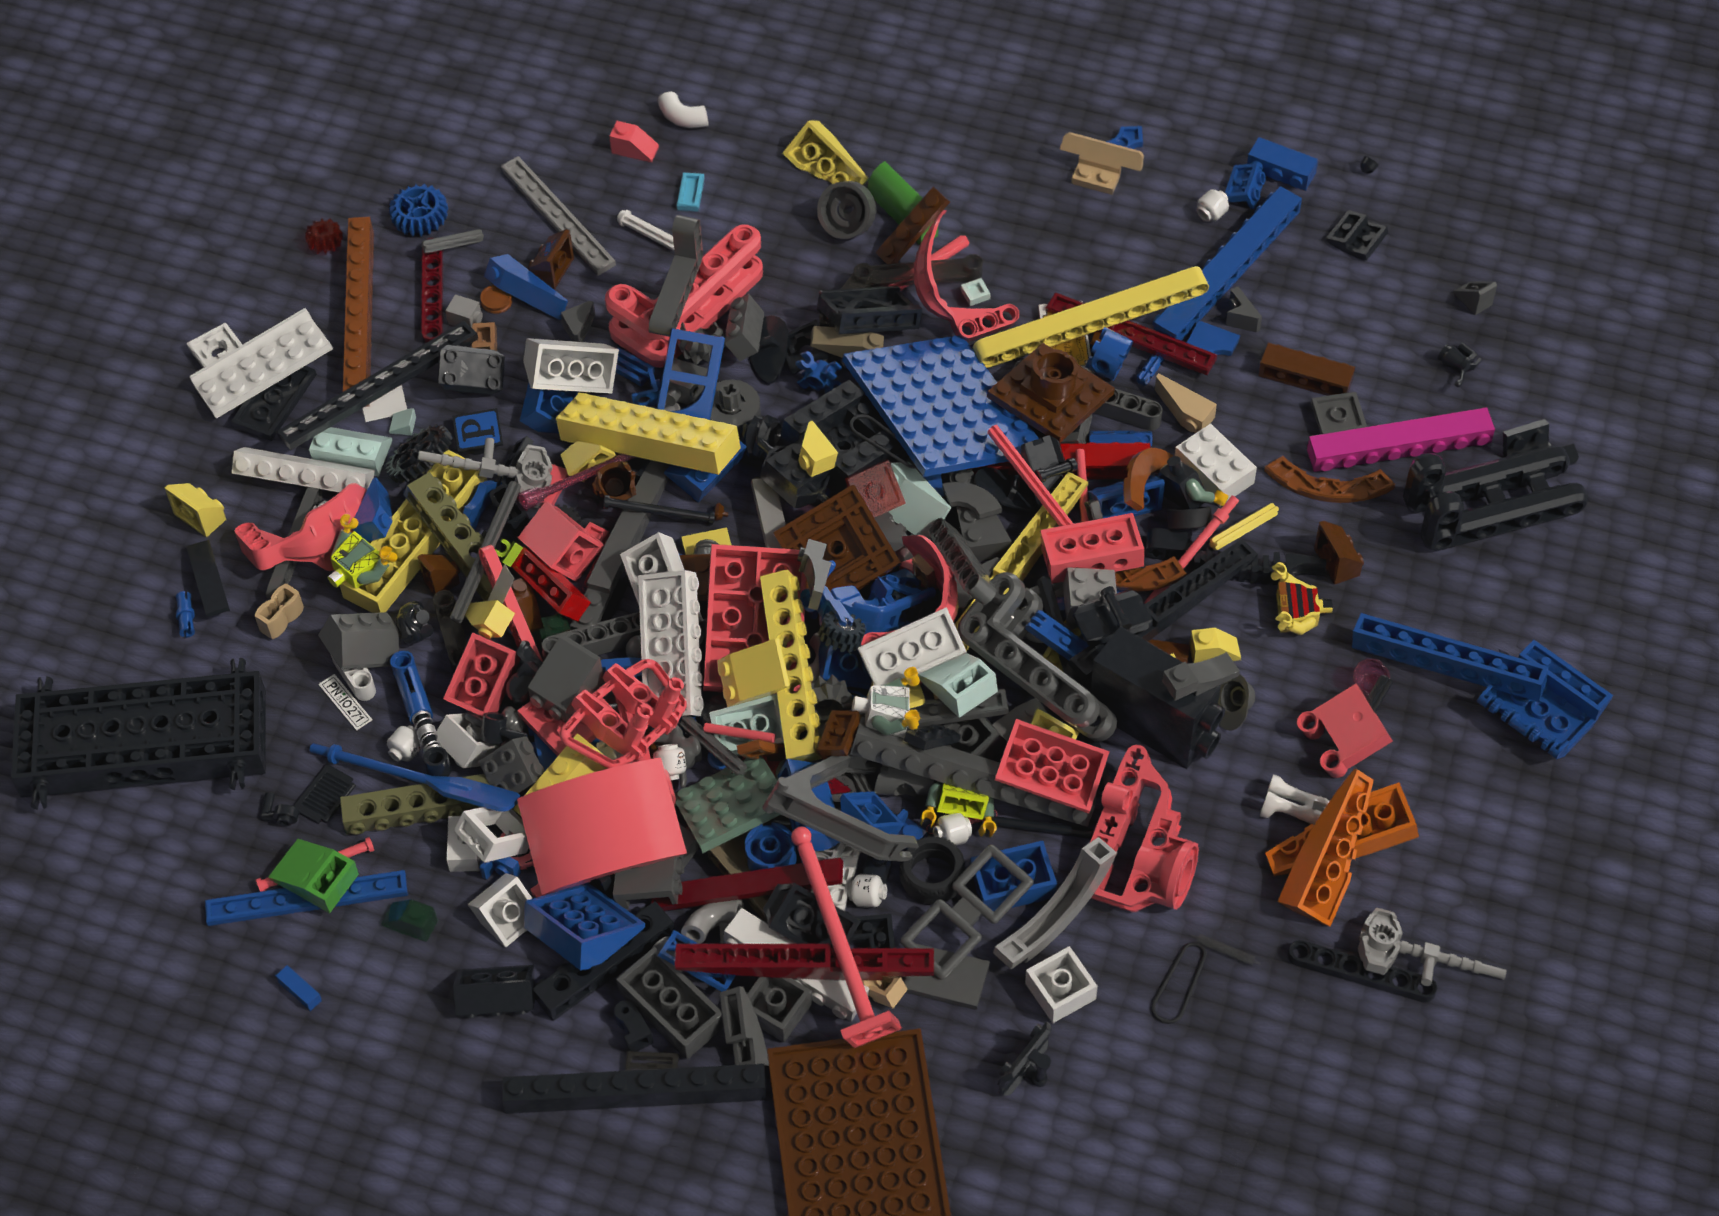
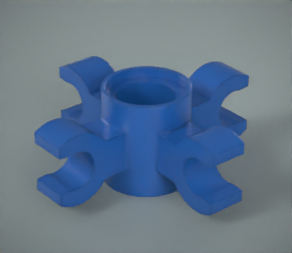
(818, 373)

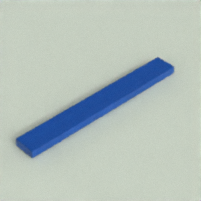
(284, 902)

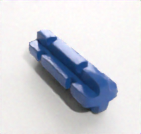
(1149, 369)

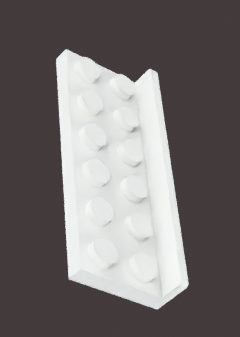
(260, 363)
(672, 633)

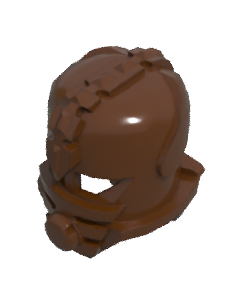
(616, 481)

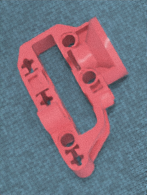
(1164, 868)

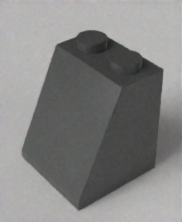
(563, 676)

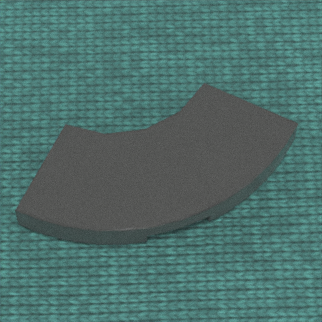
(971, 497)

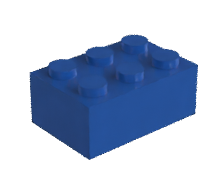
(996, 883)

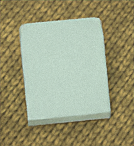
(403, 422)

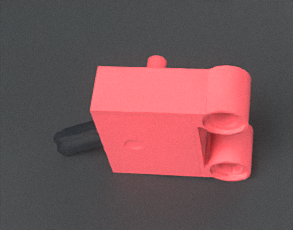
(1351, 724)

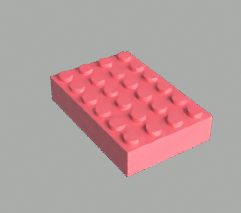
(736, 602)

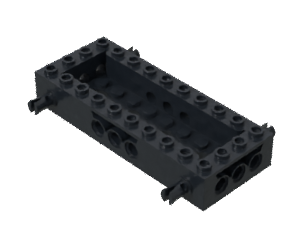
(139, 750)

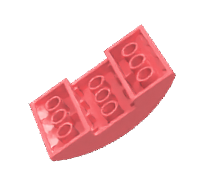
(601, 824)

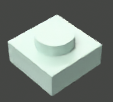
(975, 292)

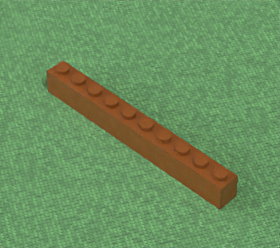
(358, 302)

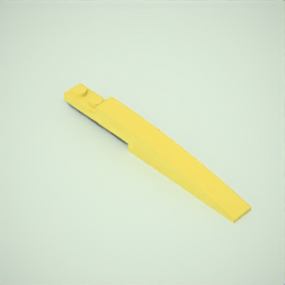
(1027, 547)

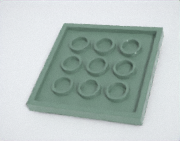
(727, 803)

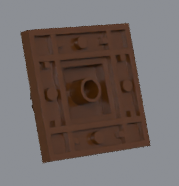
(1051, 392)
(848, 526)

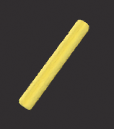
(1243, 526)

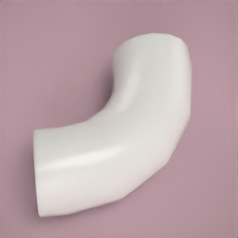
(680, 114)

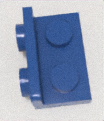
(1245, 184)

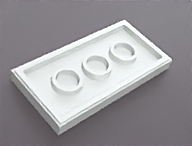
(917, 645)

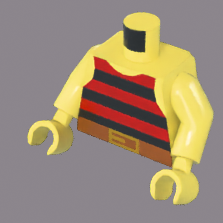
(1297, 602)

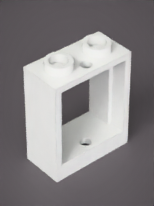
(489, 847)

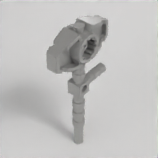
(530, 472)
(1382, 943)

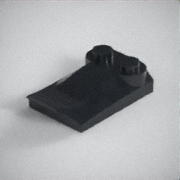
(796, 916)

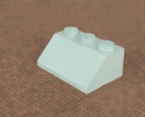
(351, 448)

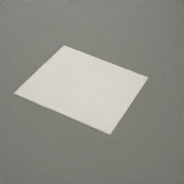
(386, 405)

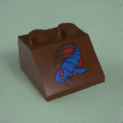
(553, 258)

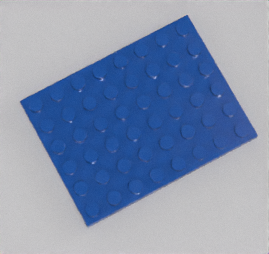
(937, 403)

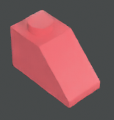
(632, 142)

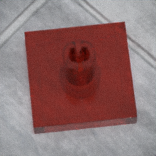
(878, 488)

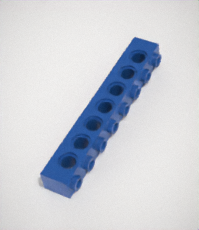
(1450, 657)

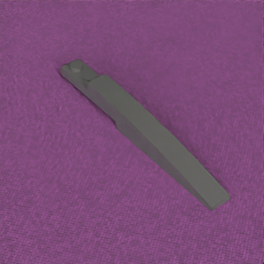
(625, 535)

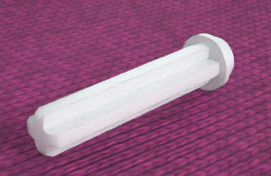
(625, 218)

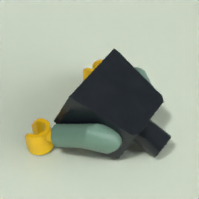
(1185, 486)

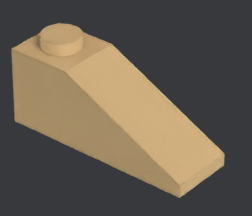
(1187, 406)

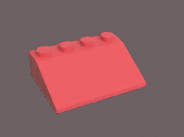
(1052, 766)

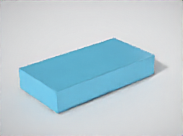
(690, 192)

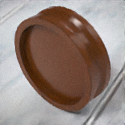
(495, 300)

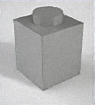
(463, 309)

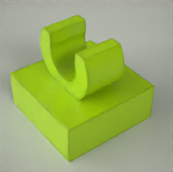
(511, 552)

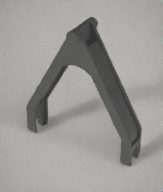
(796, 800)

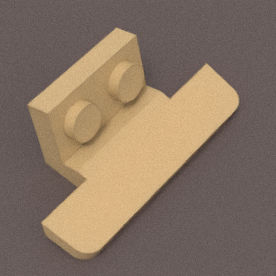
(1100, 162)

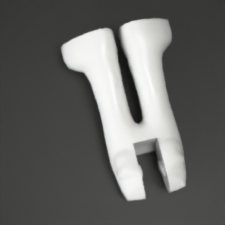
(1309, 812)

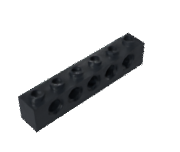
(579, 987)

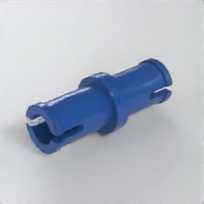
(185, 614)

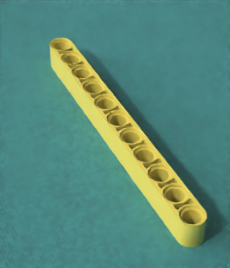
(1091, 316)

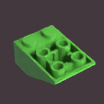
(315, 873)

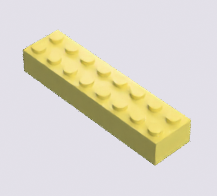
(649, 433)
(410, 538)

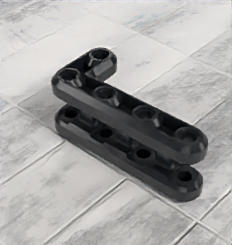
(1442, 494)

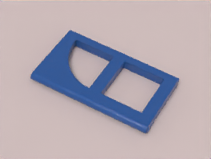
(703, 405)

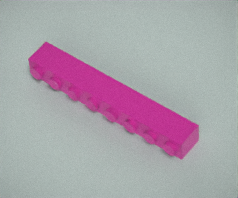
(1400, 439)

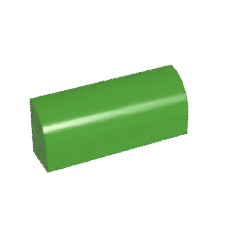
(894, 194)

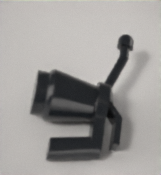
(1454, 358)

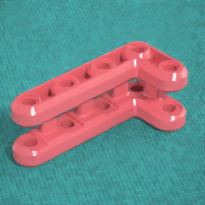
(723, 276)

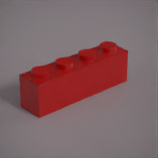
(551, 585)

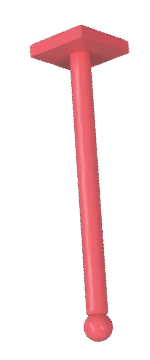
(870, 1026)

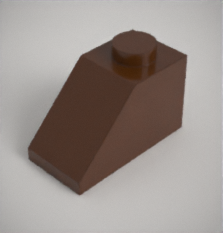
(438, 572)
(528, 604)

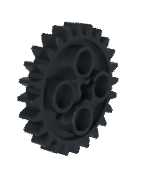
(405, 461)

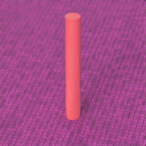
(739, 732)

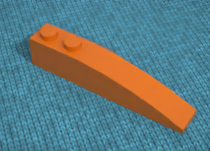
(1384, 825)
(1324, 861)

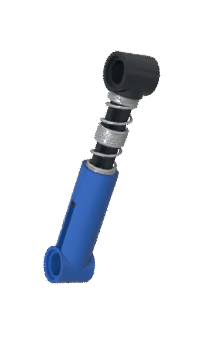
(419, 713)

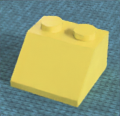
(195, 507)

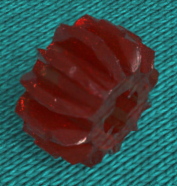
(324, 236)

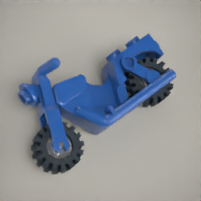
(890, 606)

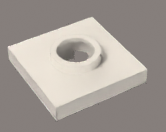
(216, 338)

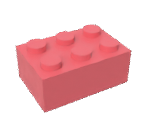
(482, 675)

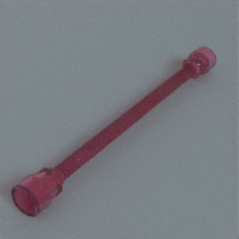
(534, 496)

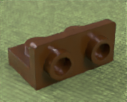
(838, 733)

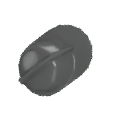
(1237, 698)

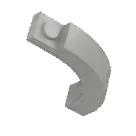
(1062, 908)

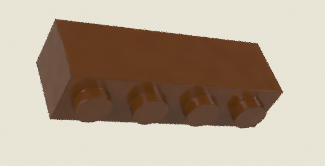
(1305, 370)

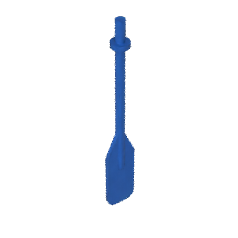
(451, 787)

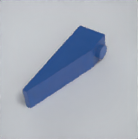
(523, 284)

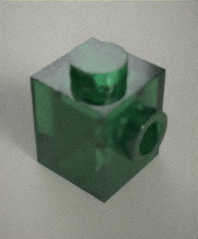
(553, 625)

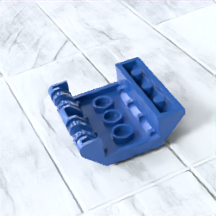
(1566, 708)

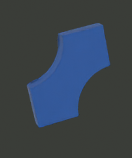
(1129, 137)
(479, 502)

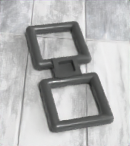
(969, 908)

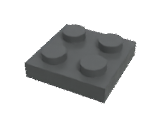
(1338, 413)

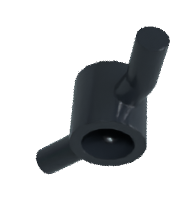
(493, 727)

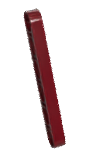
(432, 291)

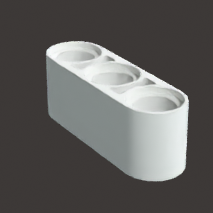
(357, 678)

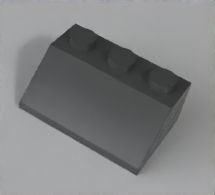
(360, 639)

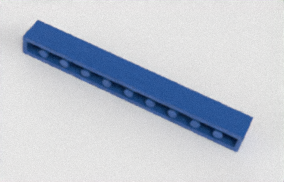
(1232, 262)

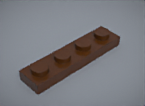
(913, 226)

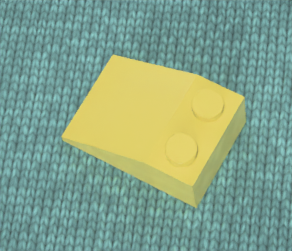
(753, 673)

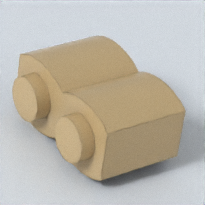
(276, 613)

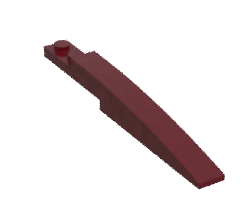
(801, 960)

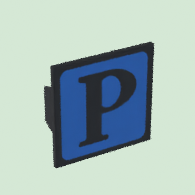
(473, 429)

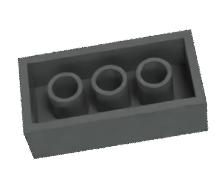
(671, 1003)

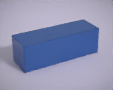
(298, 988)

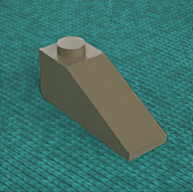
(837, 344)

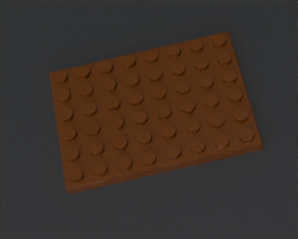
(858, 1128)

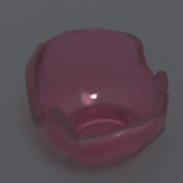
(1367, 674)

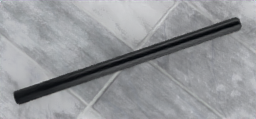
(1052, 609)

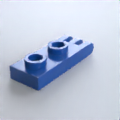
(1055, 635)

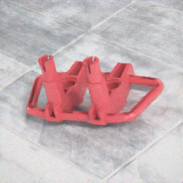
(637, 700)

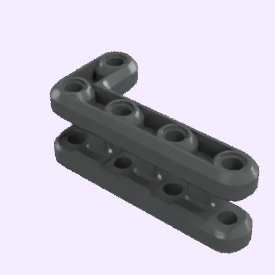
(1001, 644)

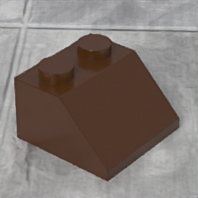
(1338, 550)

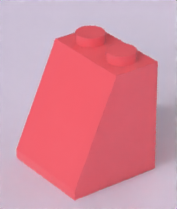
(560, 541)

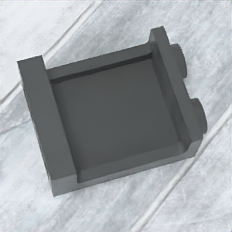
(649, 881)

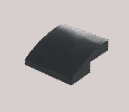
(1357, 235)

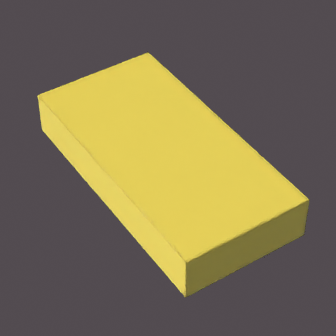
(720, 536)

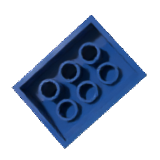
(581, 924)

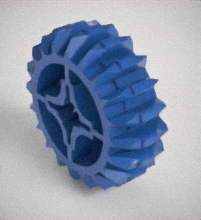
(417, 203)

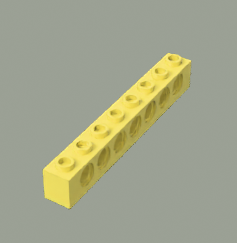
(773, 588)

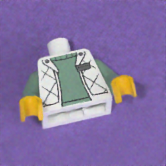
(889, 706)

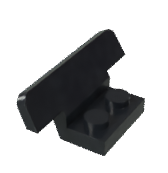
(1532, 437)

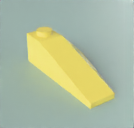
(822, 155)

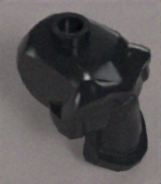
(518, 683)

